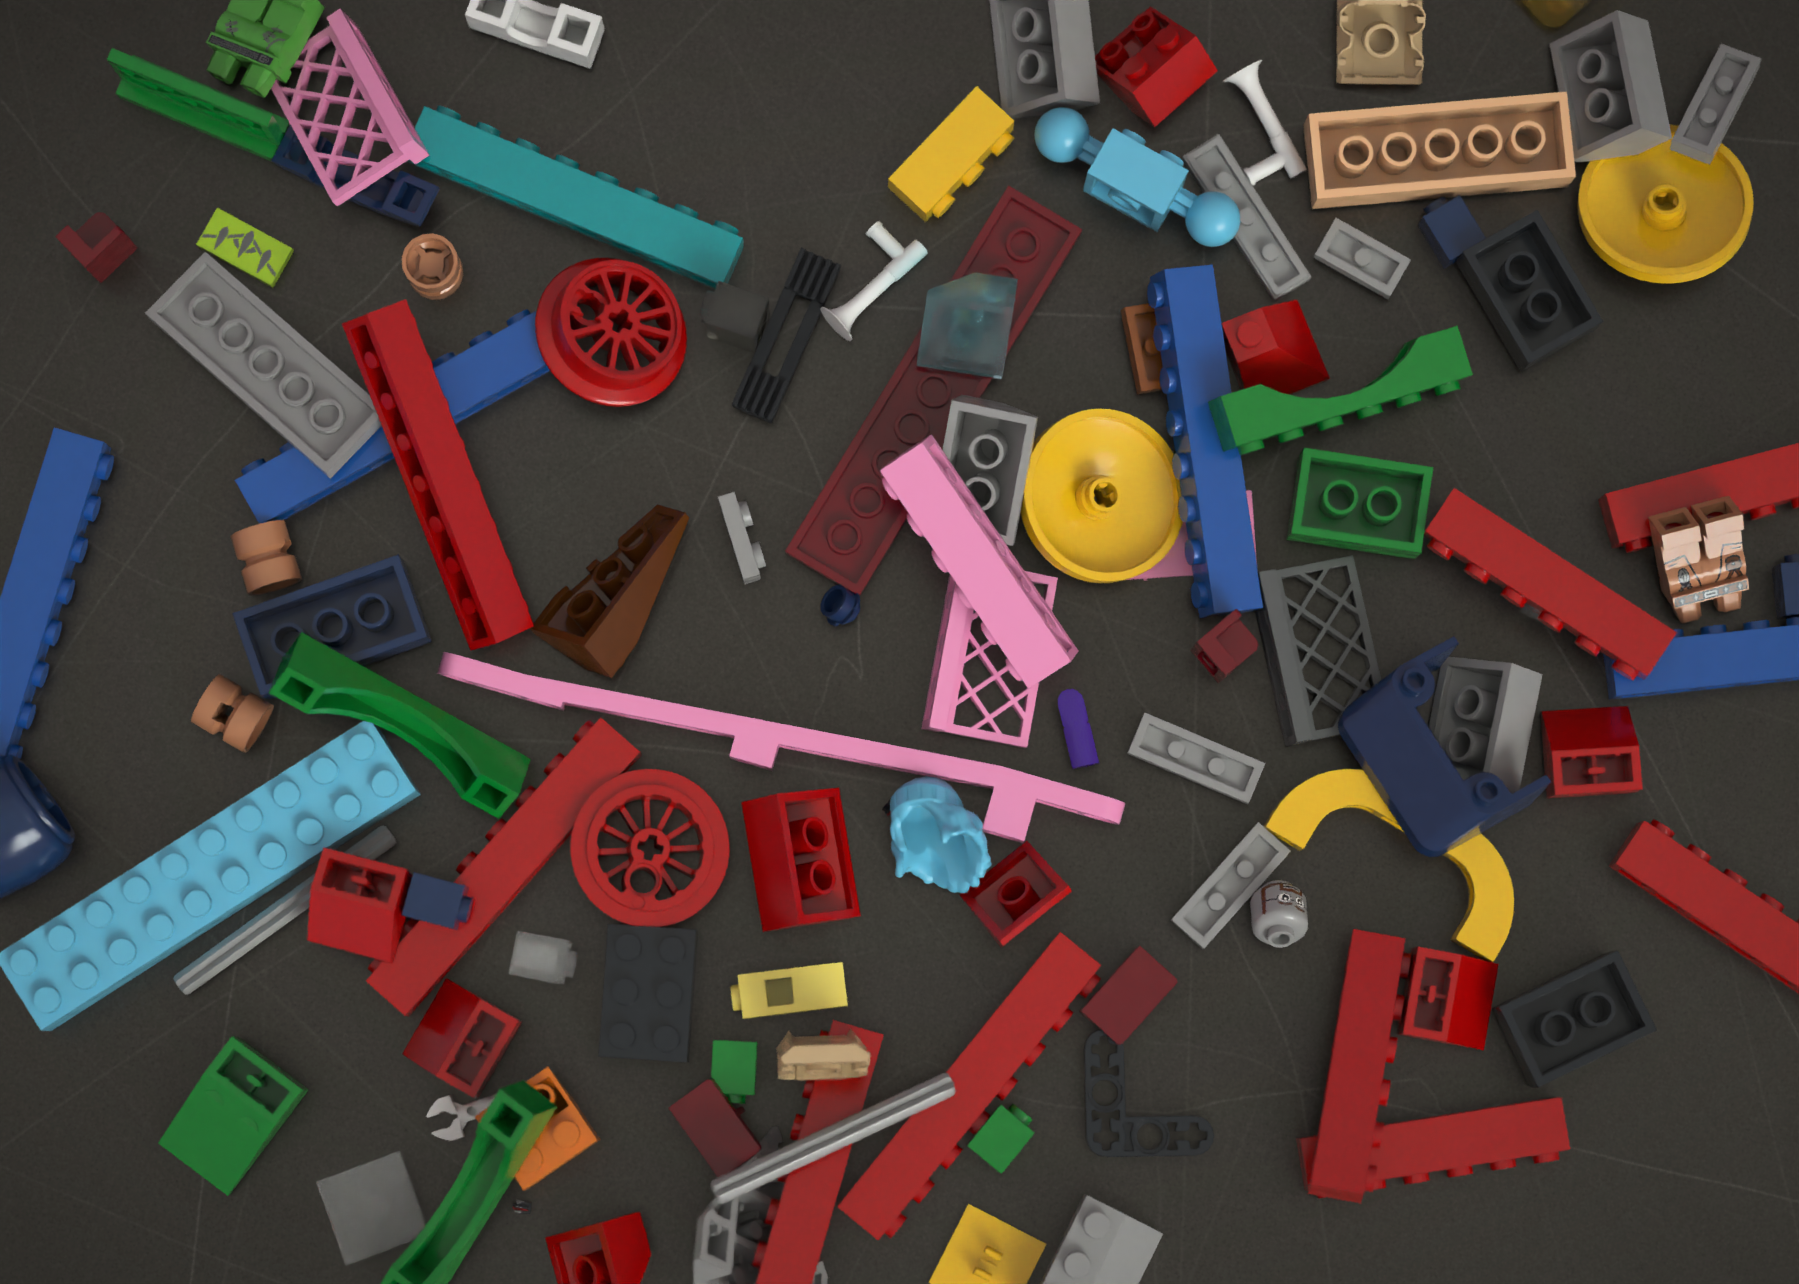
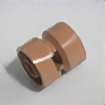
(432, 266)
(266, 557)
(245, 721)

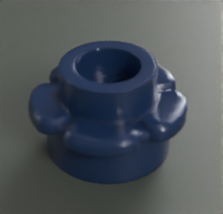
(840, 605)

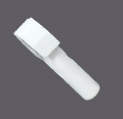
(465, 1113)

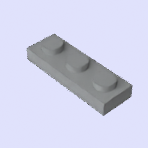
(1715, 104)
(1196, 758)
(1230, 885)

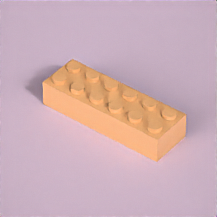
(1439, 150)

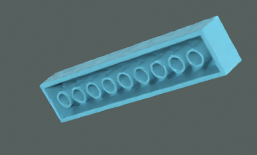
(207, 875)

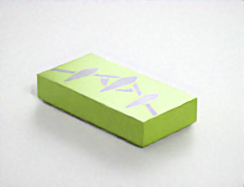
(245, 247)

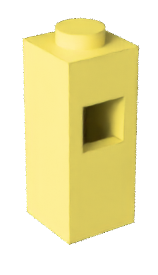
(790, 990)

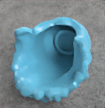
(937, 836)

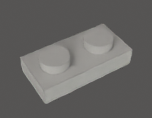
(1362, 258)
(737, 519)

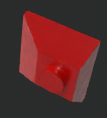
(1274, 349)
(601, 1252)

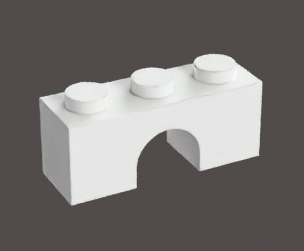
(550, 30)

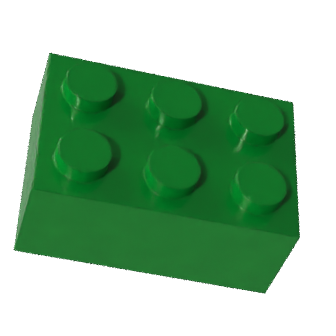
(1360, 503)

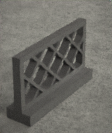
(1282, 646)

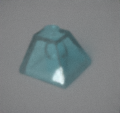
(968, 325)

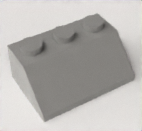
(1044, 55)
(1611, 88)
(992, 455)
(1485, 716)
(1102, 1247)

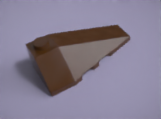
(608, 609)

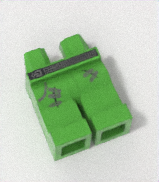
(263, 38)

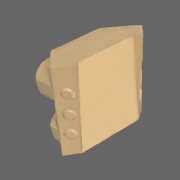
(1380, 41)
(822, 1057)

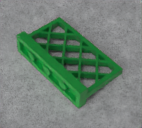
(198, 105)

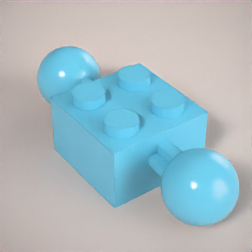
(1136, 177)

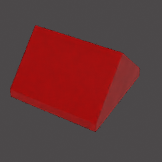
(1015, 893)

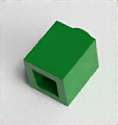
(735, 1068)
(1002, 1136)

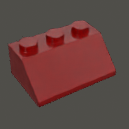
(800, 859)

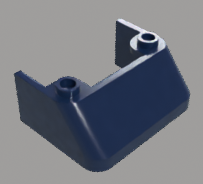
(1412, 768)

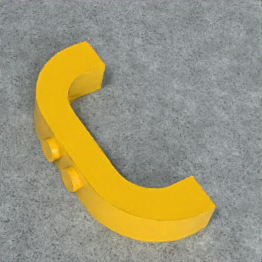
(1487, 877)

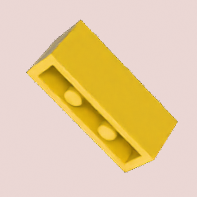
(952, 155)

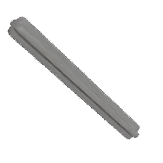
(270, 920)
(832, 1138)

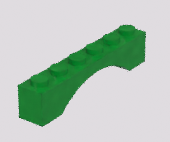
(1261, 413)
(330, 683)
(497, 1153)

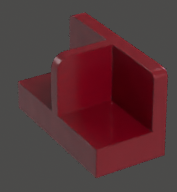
(98, 245)
(1225, 646)
(1129, 995)
(715, 1127)

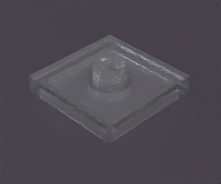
(372, 1207)

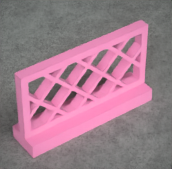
(378, 97)
(948, 675)

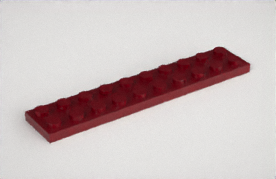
(854, 514)

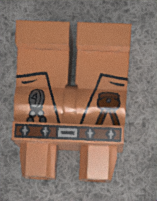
(1701, 557)

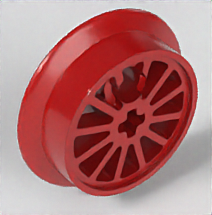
(562, 323)
(643, 908)

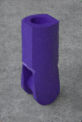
(1077, 729)

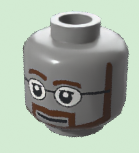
(1279, 914)

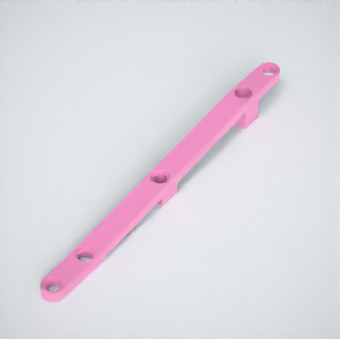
(759, 740)

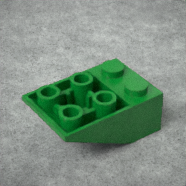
(232, 1114)

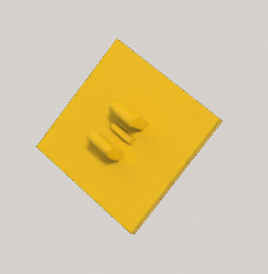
(987, 1252)

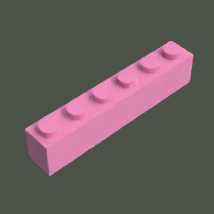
(978, 562)

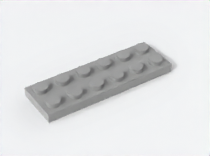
(266, 364)

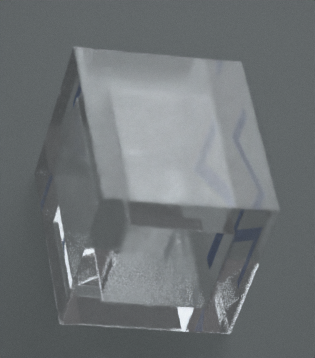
(542, 958)

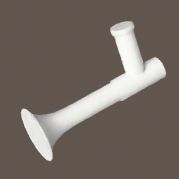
(1286, 153)
(903, 260)

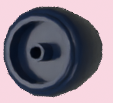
(32, 827)

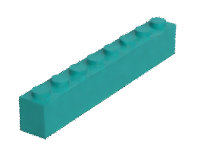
(577, 199)

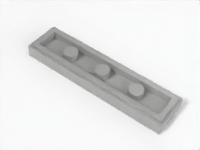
(1258, 233)

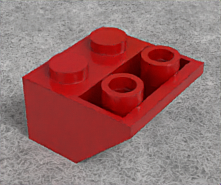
(1154, 65)
(1590, 752)
(357, 905)
(1448, 998)
(462, 1038)

